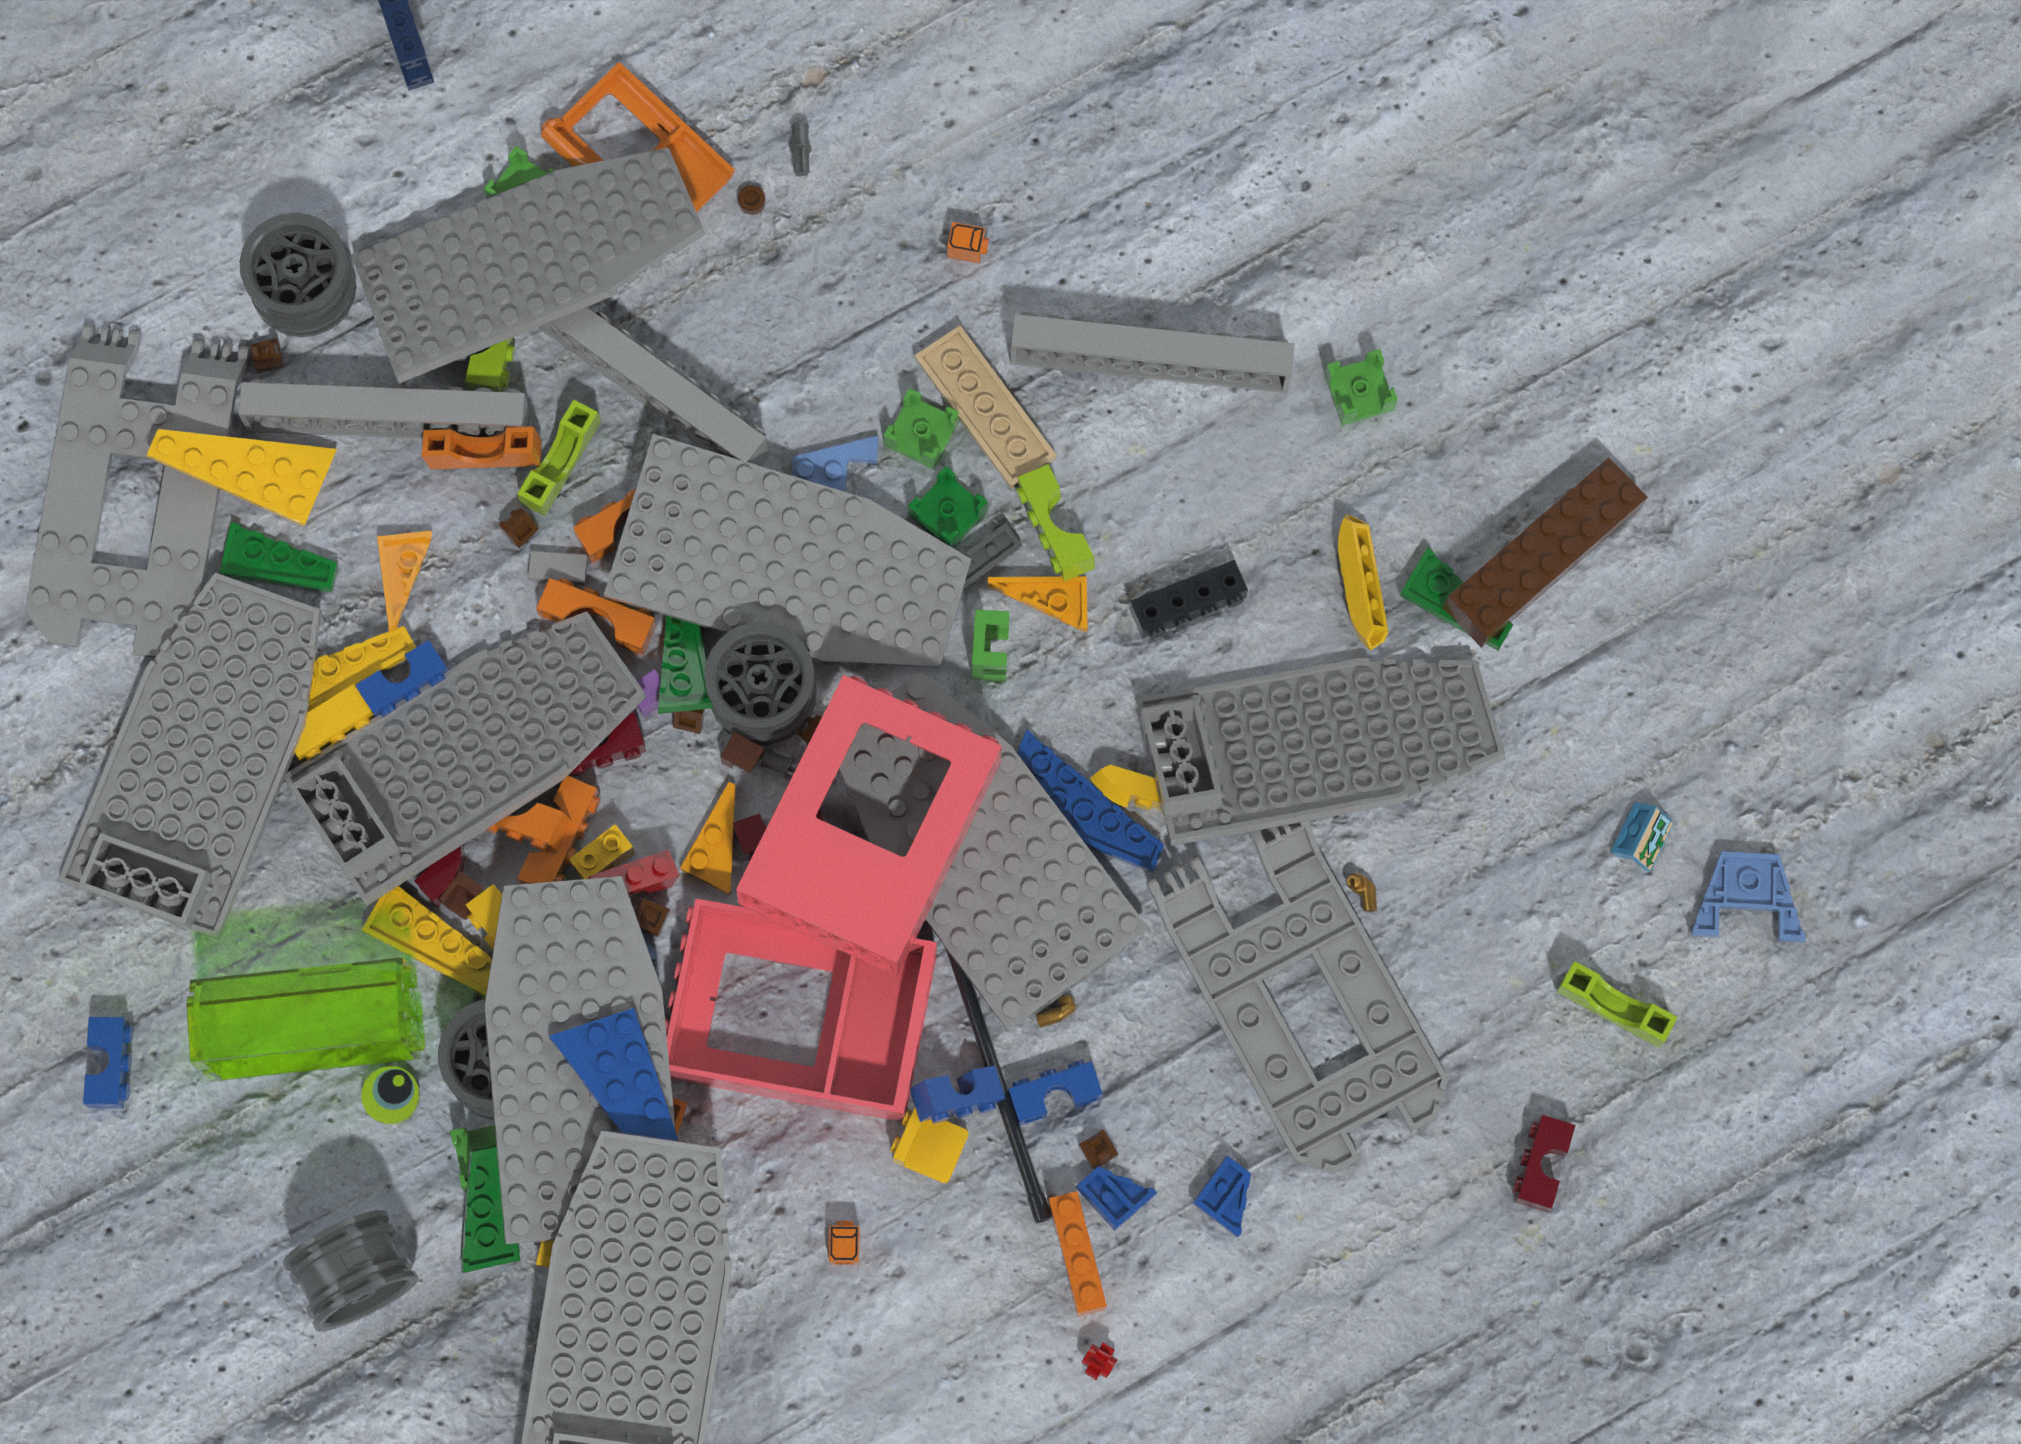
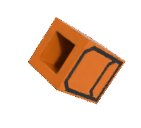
(967, 242)
(844, 1243)

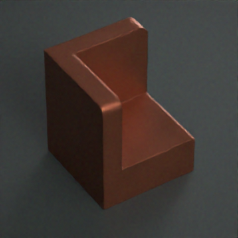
(741, 753)
(459, 894)

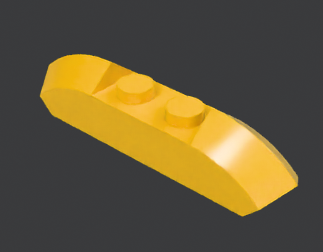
(1361, 582)
(1126, 786)

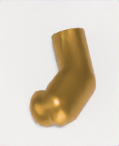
(1365, 889)
(1058, 1014)

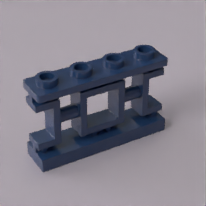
(406, 43)

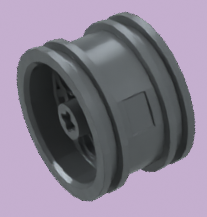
(320, 297)
(761, 682)
(453, 1041)
(350, 1270)

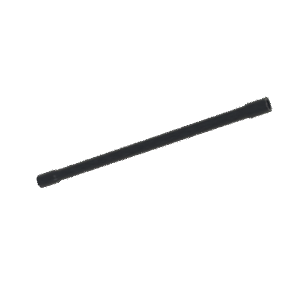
(1035, 1196)

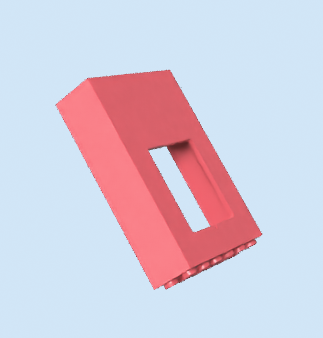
(842, 884)
(867, 1029)

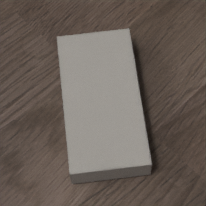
(557, 565)

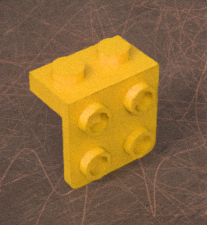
(929, 1147)

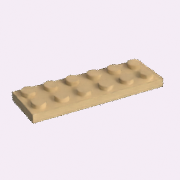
(985, 406)

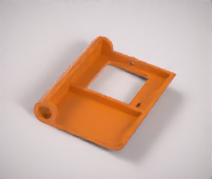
(698, 164)

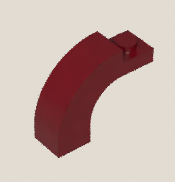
(440, 875)

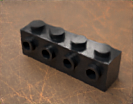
(1188, 599)

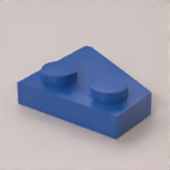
(1225, 1195)
(1114, 1196)

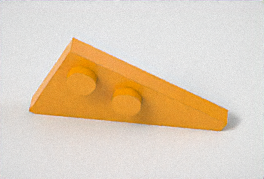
(400, 563)
(1049, 595)
(712, 851)

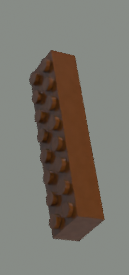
(1544, 552)

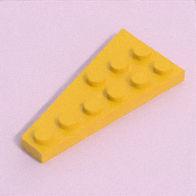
(264, 473)

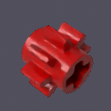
(1099, 1361)

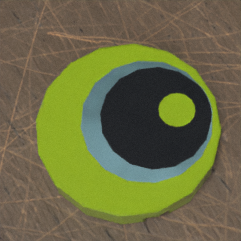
(390, 1095)

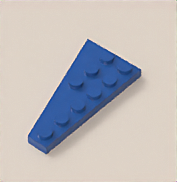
(1089, 812)
(618, 1073)

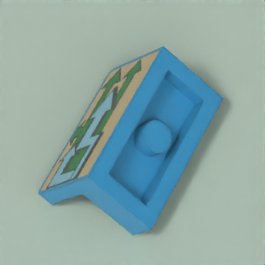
(1643, 835)

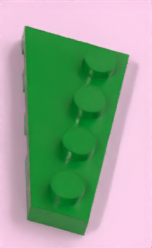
(264, 560)
(1431, 586)
(682, 669)
(483, 1222)

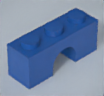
(383, 695)
(1077, 1081)
(109, 1088)
(938, 1100)

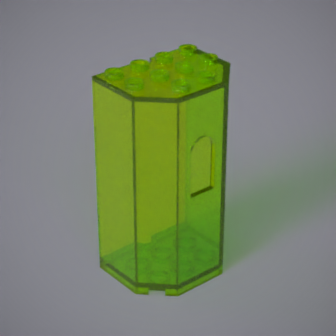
(304, 1019)

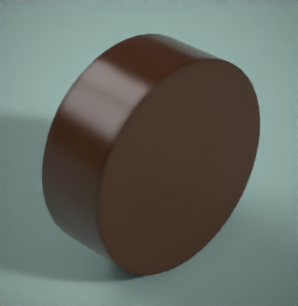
(751, 199)

